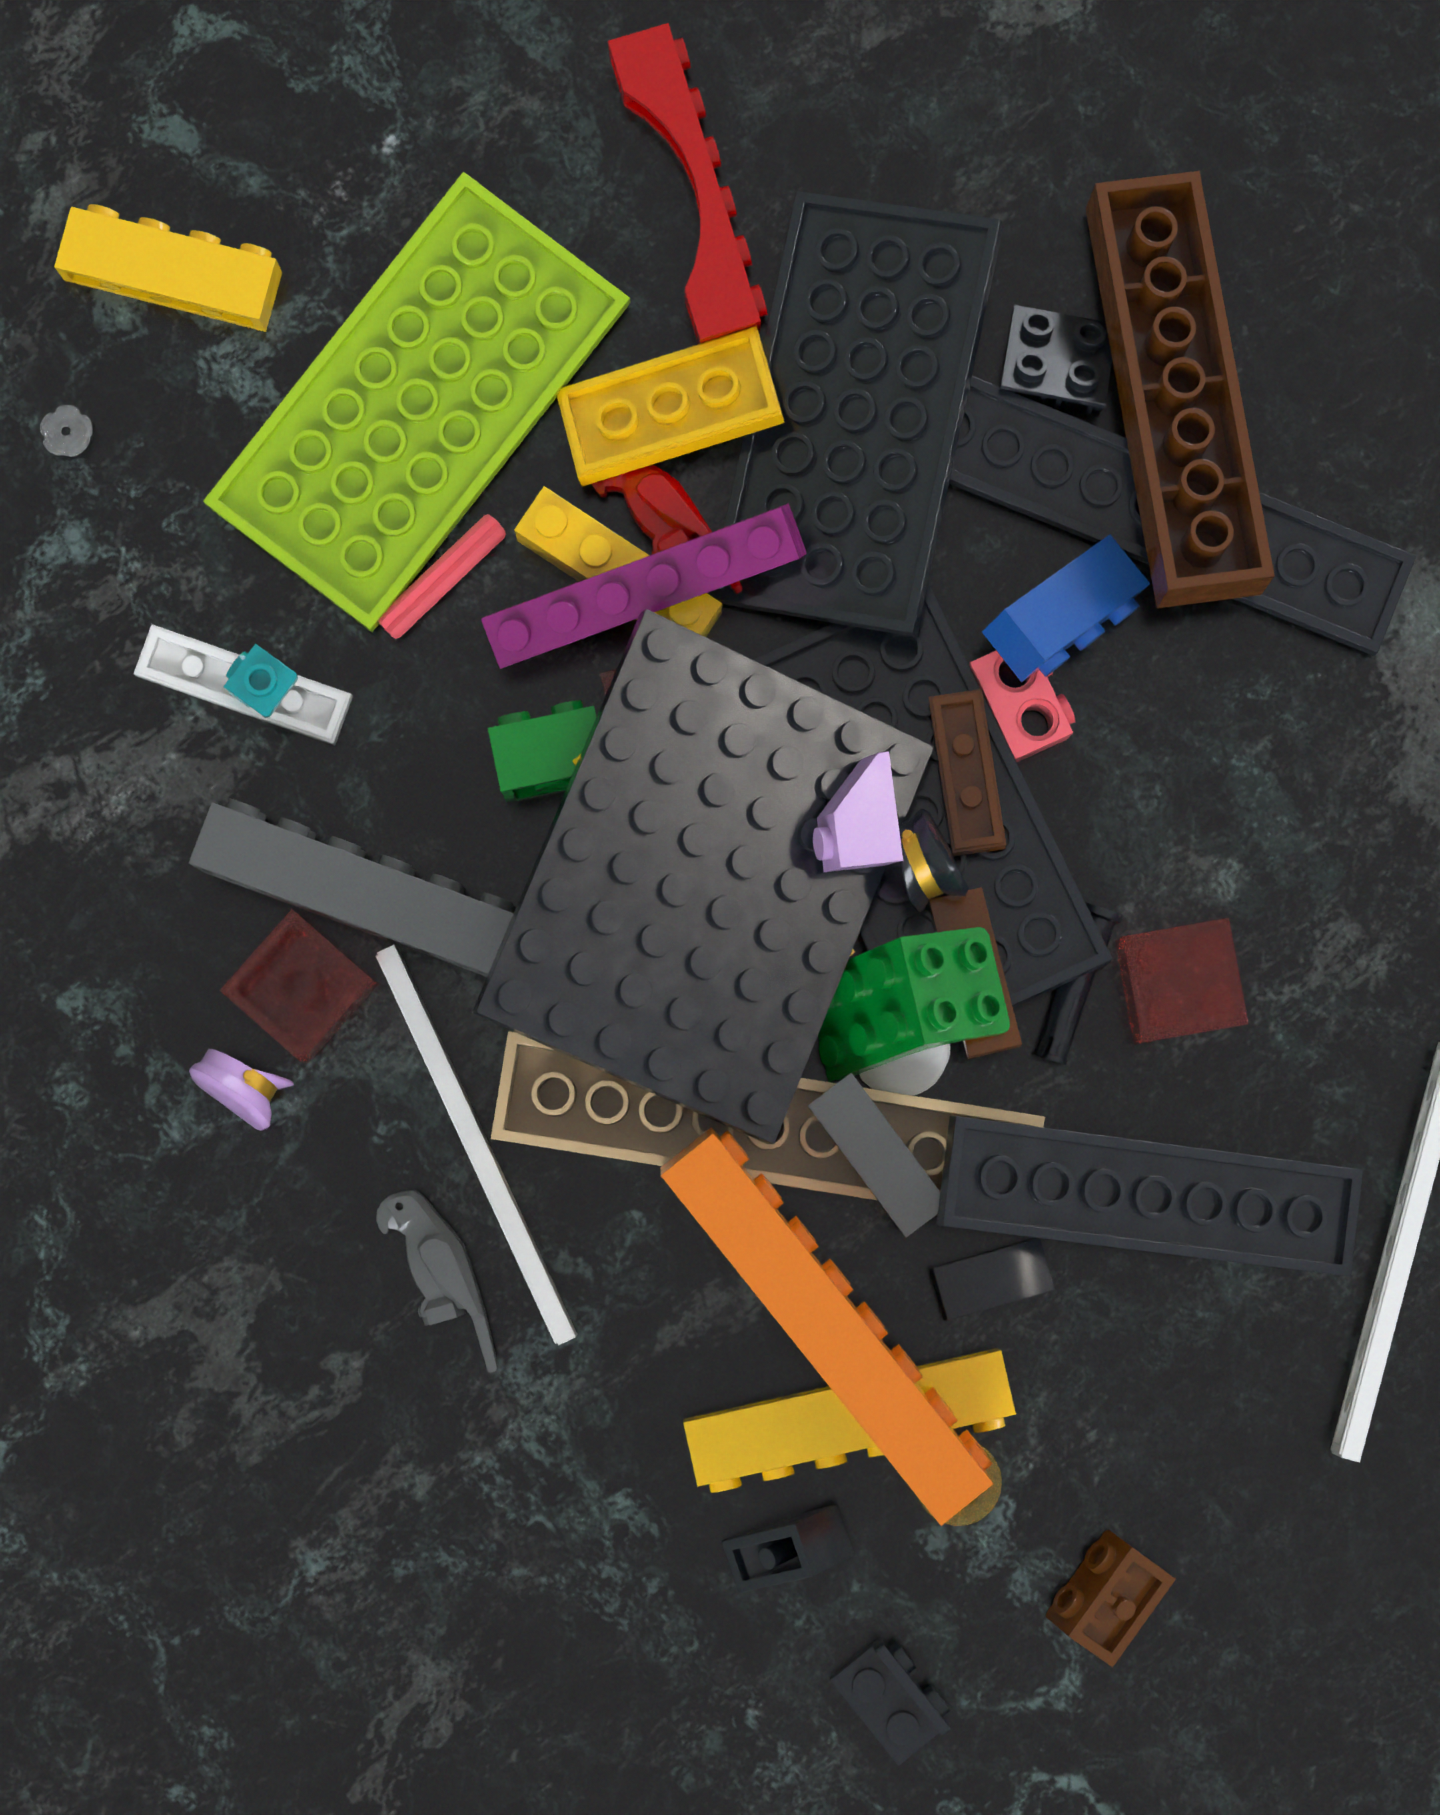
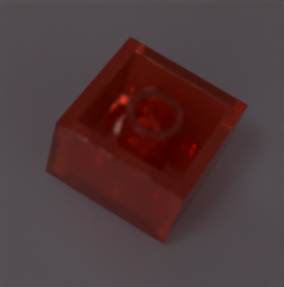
(1181, 981)
(299, 987)

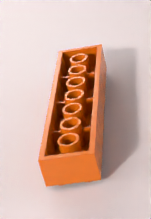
(826, 1326)

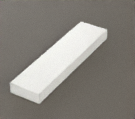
(202, 671)

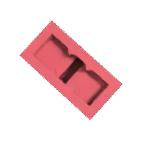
(1010, 703)

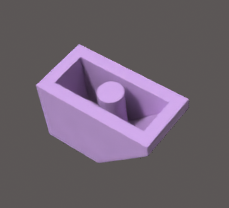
(860, 820)

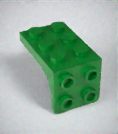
(912, 999)

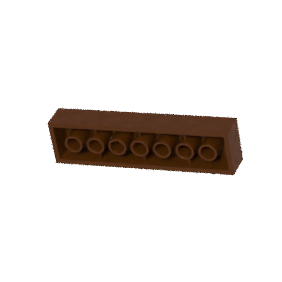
(1179, 390)

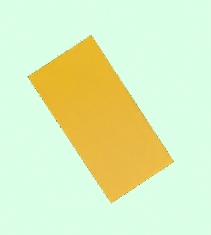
(669, 406)

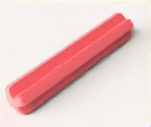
(442, 576)

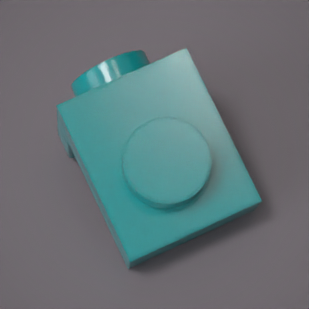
(259, 680)

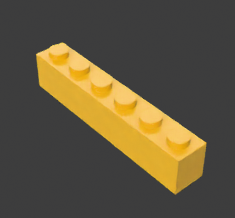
(818, 1427)

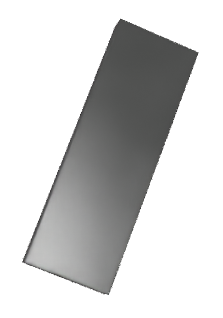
(877, 1154)

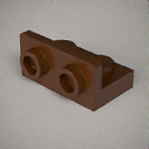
(1109, 1597)

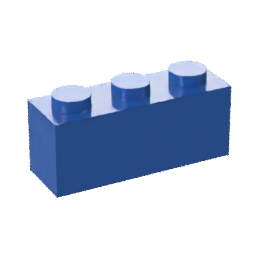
(1067, 610)

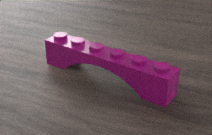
(644, 584)

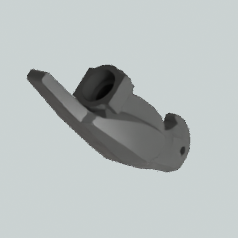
(437, 1265)

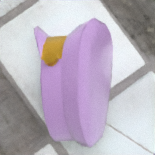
(238, 1086)

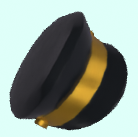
(927, 862)

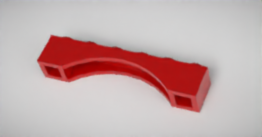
(654, 87)

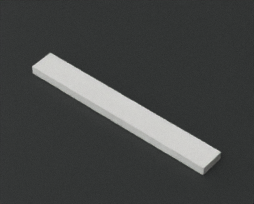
(476, 1145)
(1391, 1275)

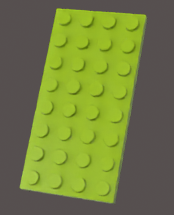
(417, 401)

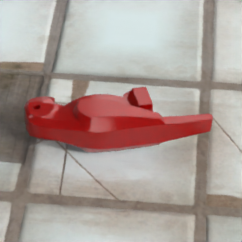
(659, 508)

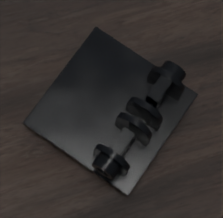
(1058, 359)

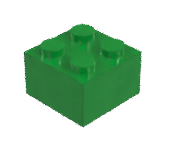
(538, 753)

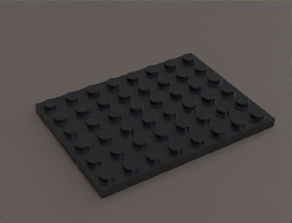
(681, 887)

